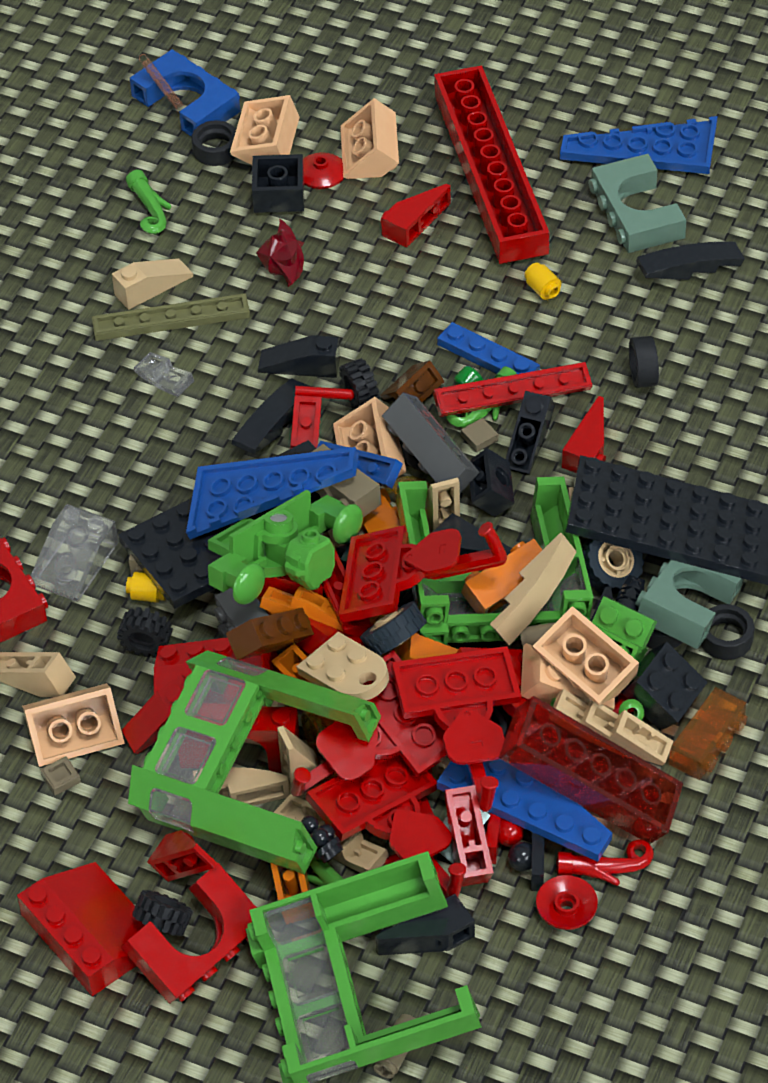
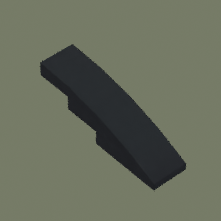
(685, 259)
(269, 419)

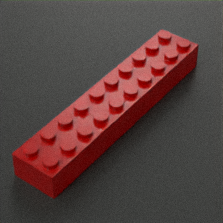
(491, 165)

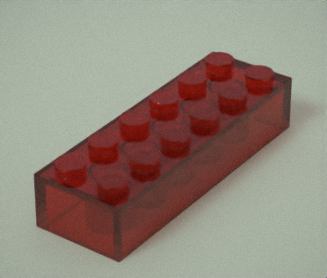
(591, 770)

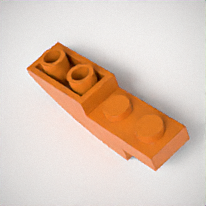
(314, 605)

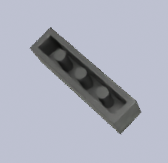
(428, 441)

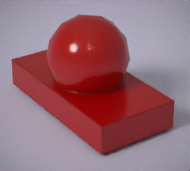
(501, 832)

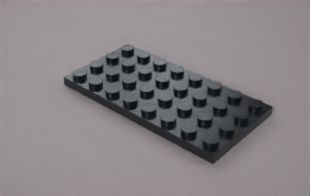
(670, 519)
(173, 560)

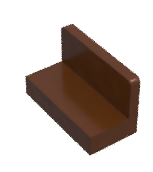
(417, 381)

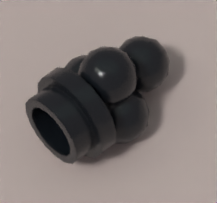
(323, 838)

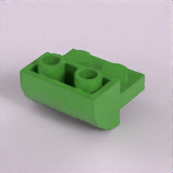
(625, 627)

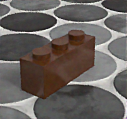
(269, 633)

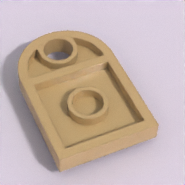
(345, 667)

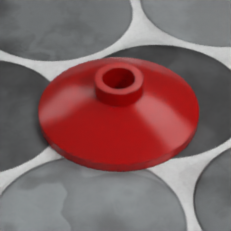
(322, 170)
(570, 892)

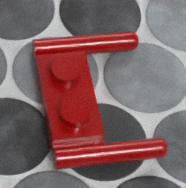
(308, 411)

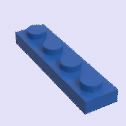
(483, 351)
(377, 467)

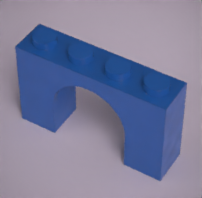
(216, 99)

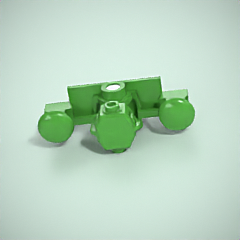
(281, 545)

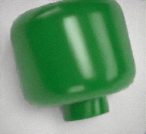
(467, 375)

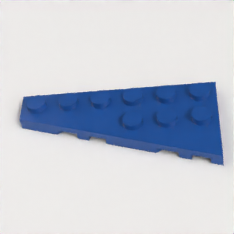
(670, 146)
(248, 487)
(536, 807)

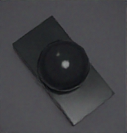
(525, 857)

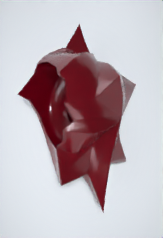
(283, 254)

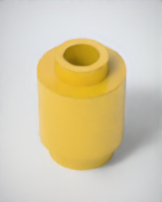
(543, 281)
(143, 589)

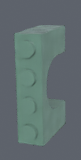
(635, 227)
(677, 614)

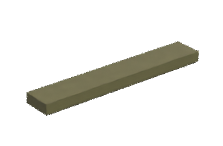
(170, 317)

